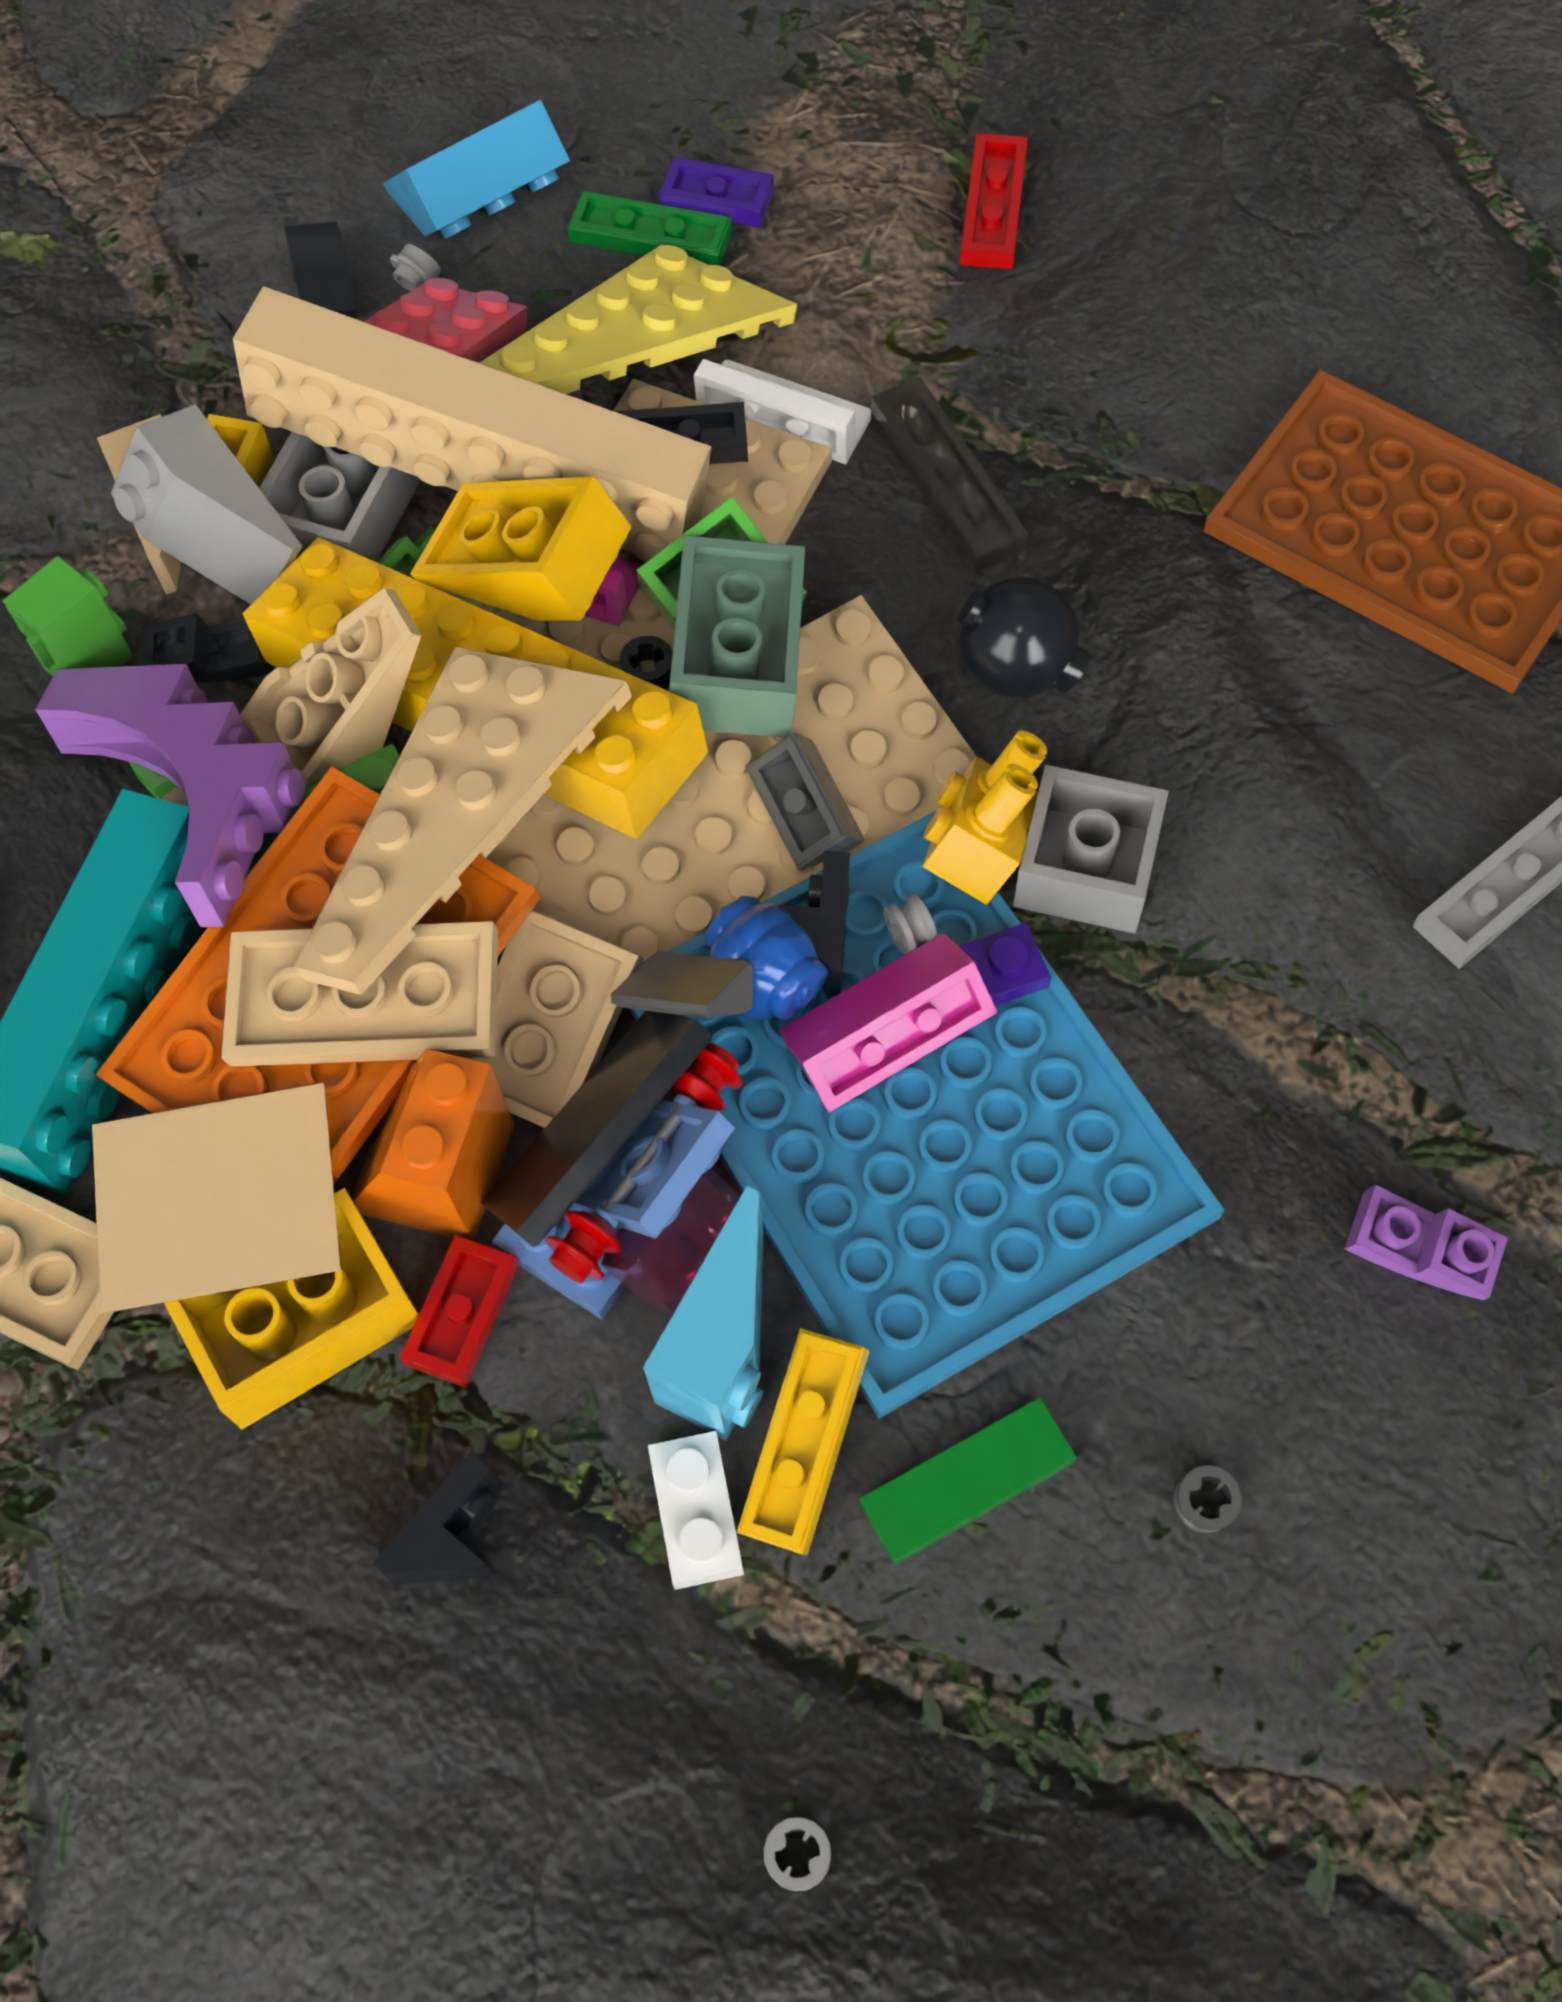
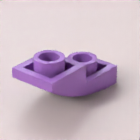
(1426, 1246)

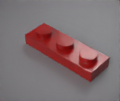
(993, 201)

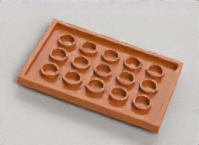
(176, 1043)

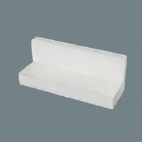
(784, 405)

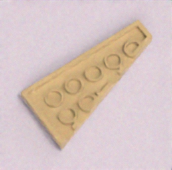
(455, 793)

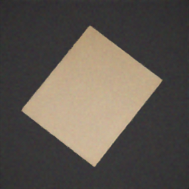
(214, 1198)

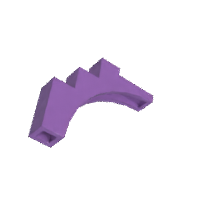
(202, 747)

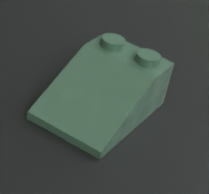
(739, 633)

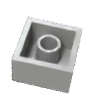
(1090, 848)

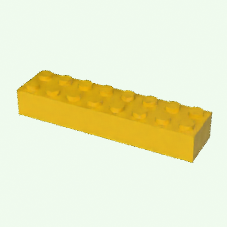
(617, 779)

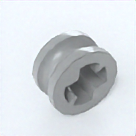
(910, 924)
(777, 1842)

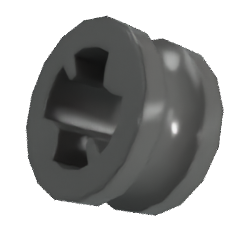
(1223, 1514)

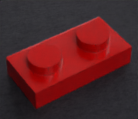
(459, 1311)

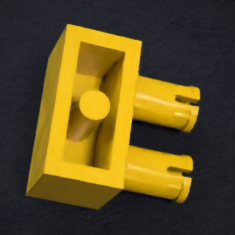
(985, 819)

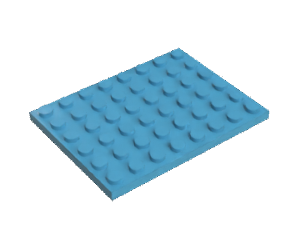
(967, 1182)

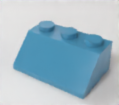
(480, 172)

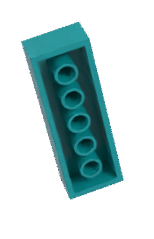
(87, 988)

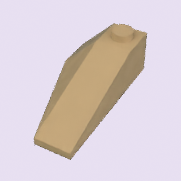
(341, 691)

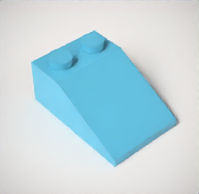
(711, 1346)

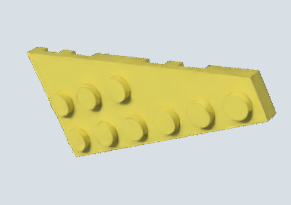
(646, 312)

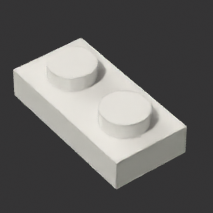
(695, 1510)

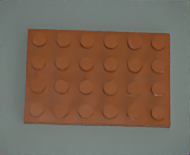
(1404, 528)

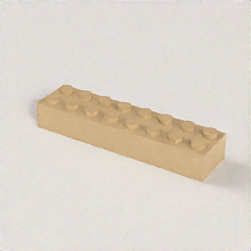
(456, 417)

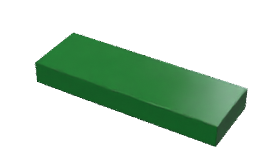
(643, 226)
(967, 1481)

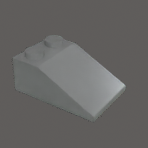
(202, 505)

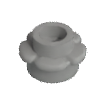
(413, 267)

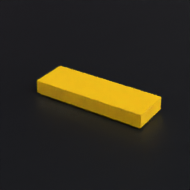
(803, 1441)

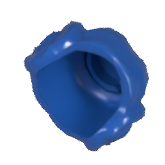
(781, 953)

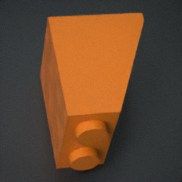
(437, 1148)

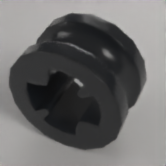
(645, 649)

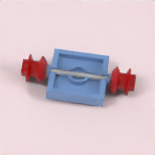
(652, 1169)

